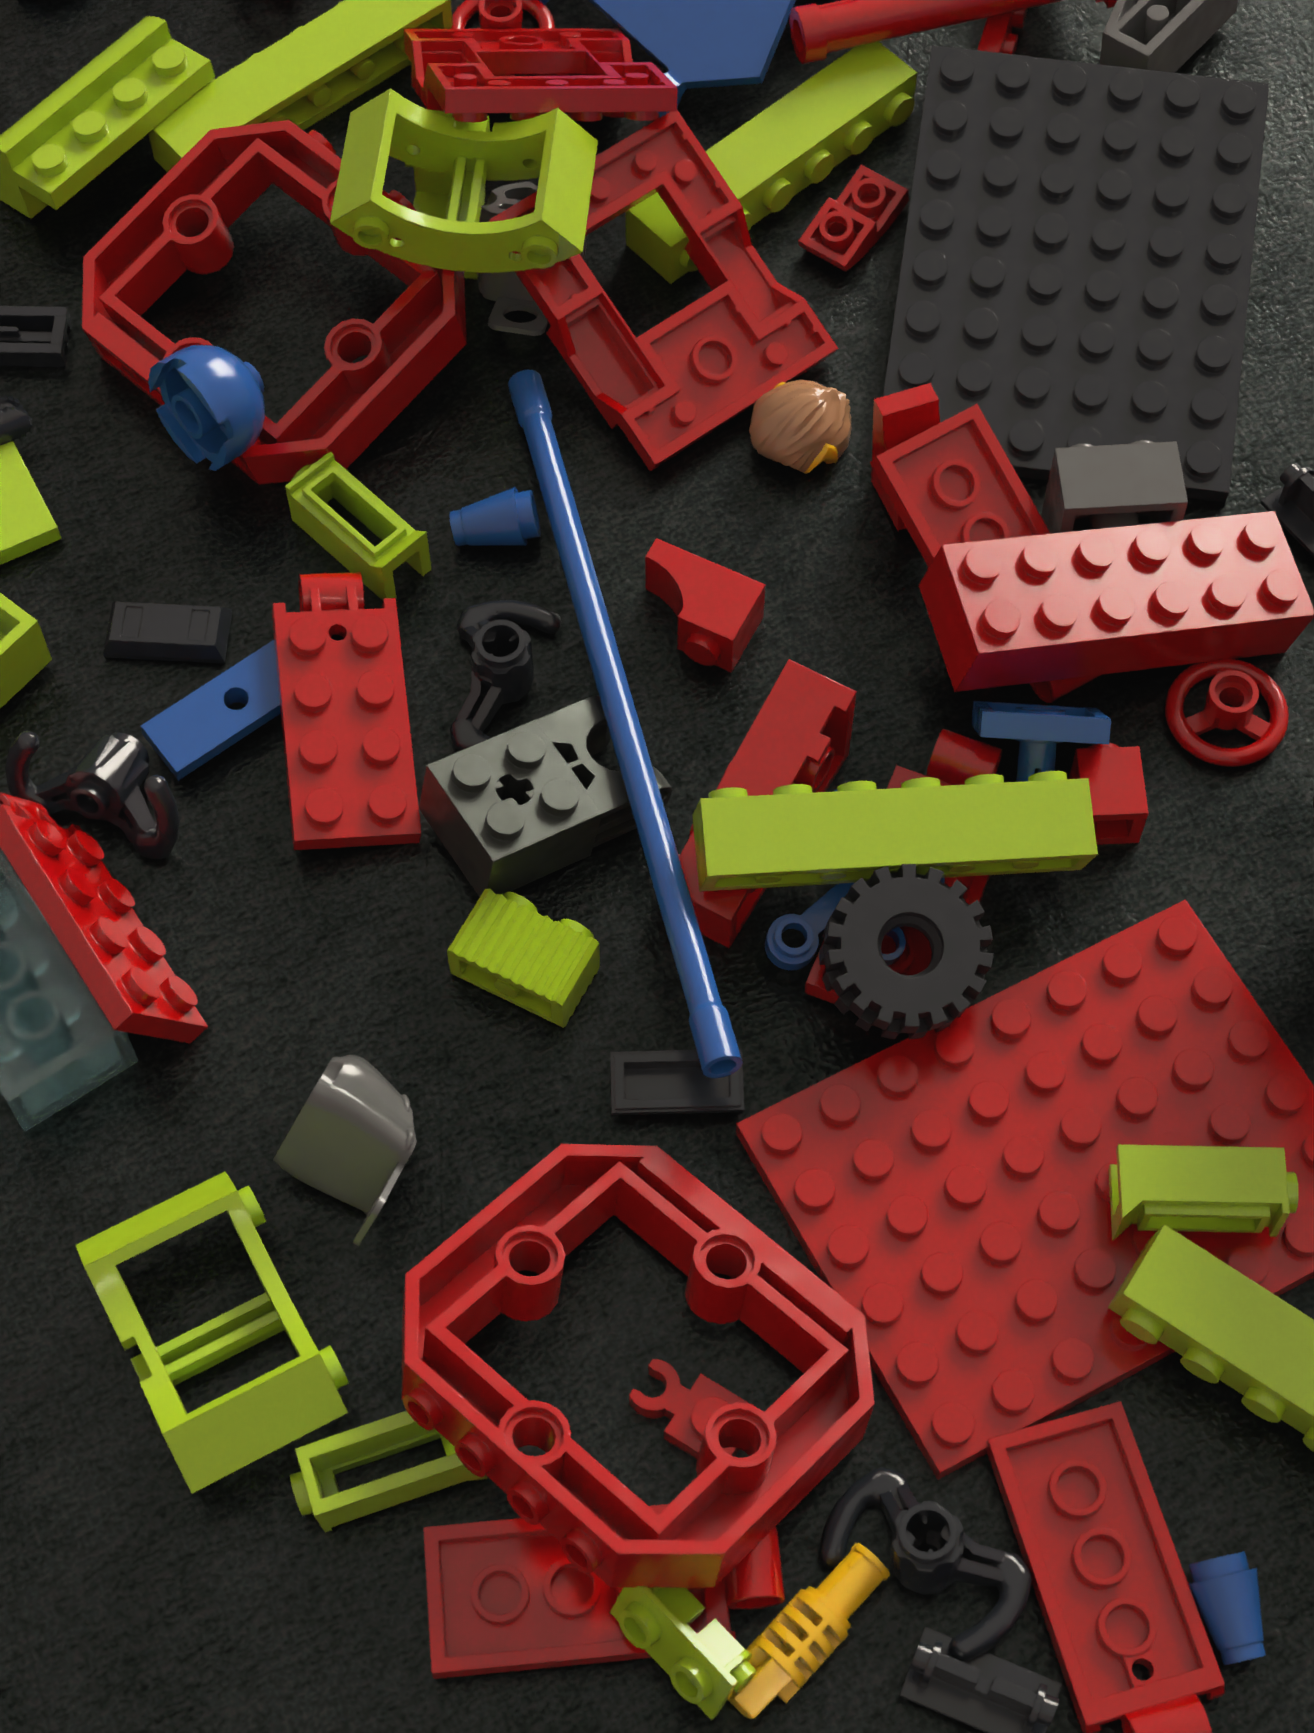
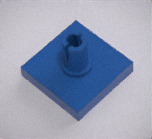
(1039, 730)

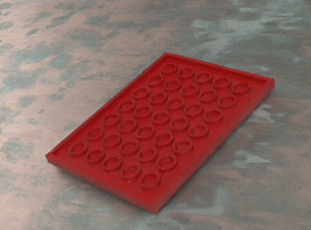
(970, 1175)

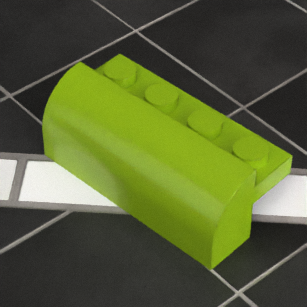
(97, 116)

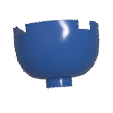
(210, 402)

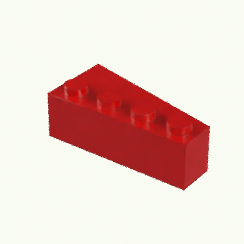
(794, 740)

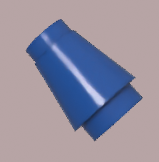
(497, 521)
(1230, 1605)

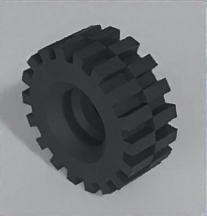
(897, 1000)

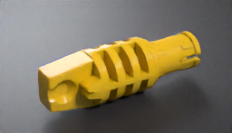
(807, 1631)

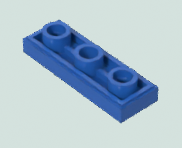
(202, 722)

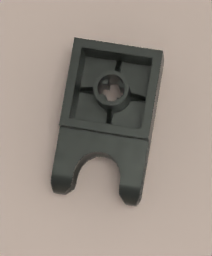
(529, 799)

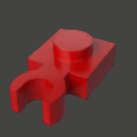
(684, 1407)

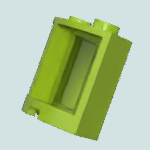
(537, 147)
(261, 1412)

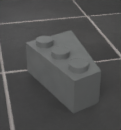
(1160, 32)

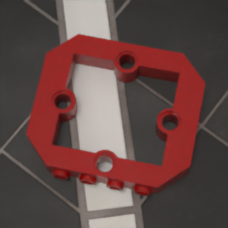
(205, 196)
(566, 1489)

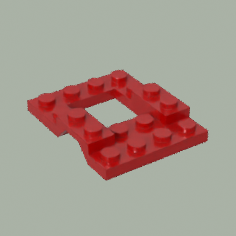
(476, 70)
(710, 355)

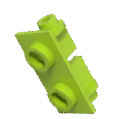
(700, 1665)

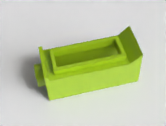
(400, 542)
(1201, 1189)
(319, 1461)

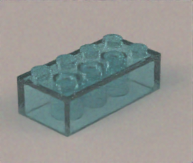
(50, 1025)

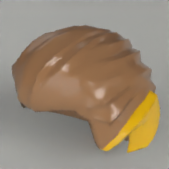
(801, 424)

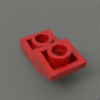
(856, 220)

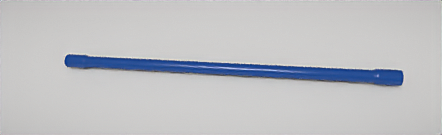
(708, 1017)

